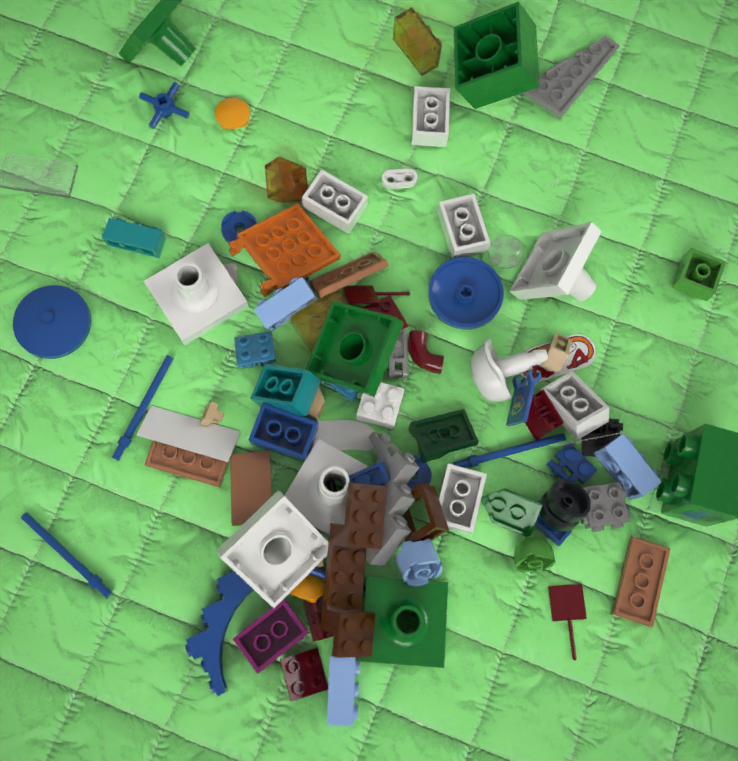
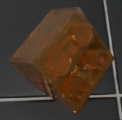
(285, 180)

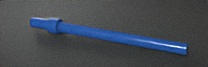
(124, 441)
(474, 460)
(93, 580)

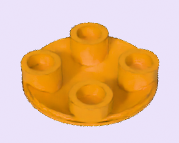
(232, 113)
(309, 588)

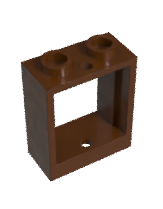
(437, 519)

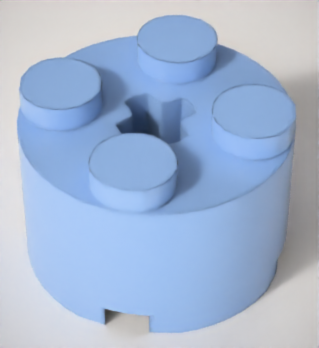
(418, 562)

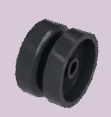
(564, 505)

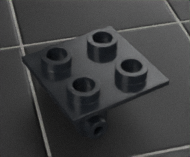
(592, 445)

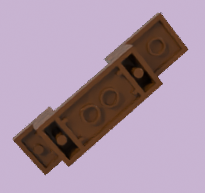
(345, 571)

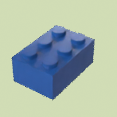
(283, 433)

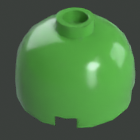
(532, 554)

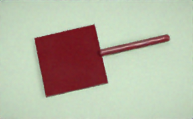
(366, 294)
(567, 604)

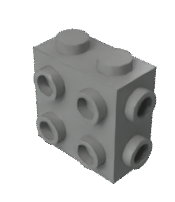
(607, 507)

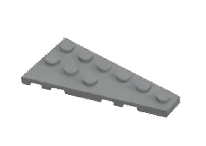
(568, 79)

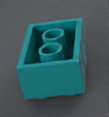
(286, 389)

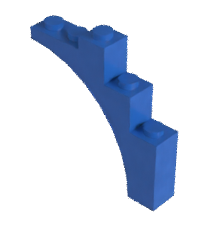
(217, 617)

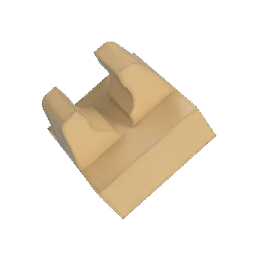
(211, 414)

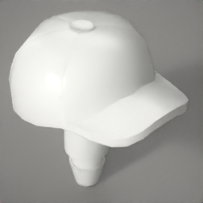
(491, 373)

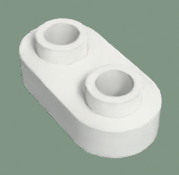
(398, 177)

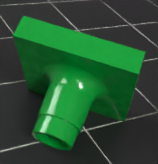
(160, 31)
(354, 348)
(424, 645)

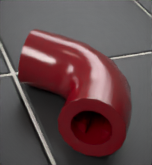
(420, 355)

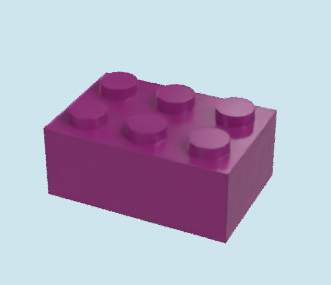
(271, 636)

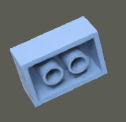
(285, 303)
(627, 467)
(342, 691)

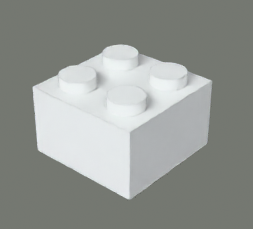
(383, 408)

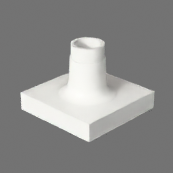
(558, 264)
(197, 306)
(308, 488)
(274, 549)

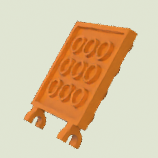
(286, 247)

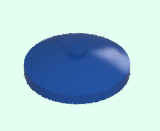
(465, 293)
(52, 322)

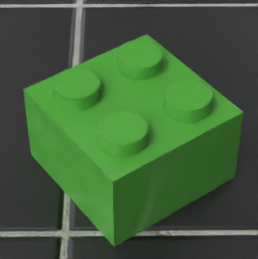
(699, 274)

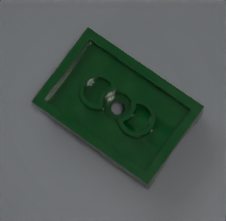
(453, 425)

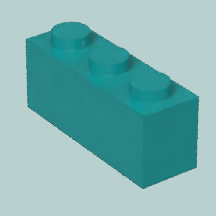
(134, 237)

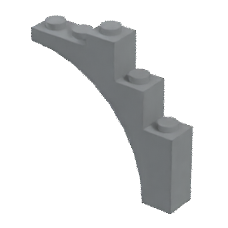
(401, 469)

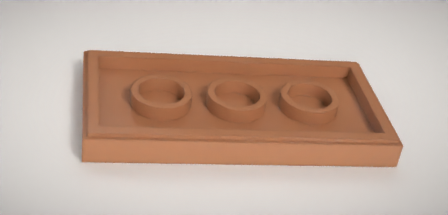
(348, 274)
(186, 464)
(249, 484)
(641, 581)

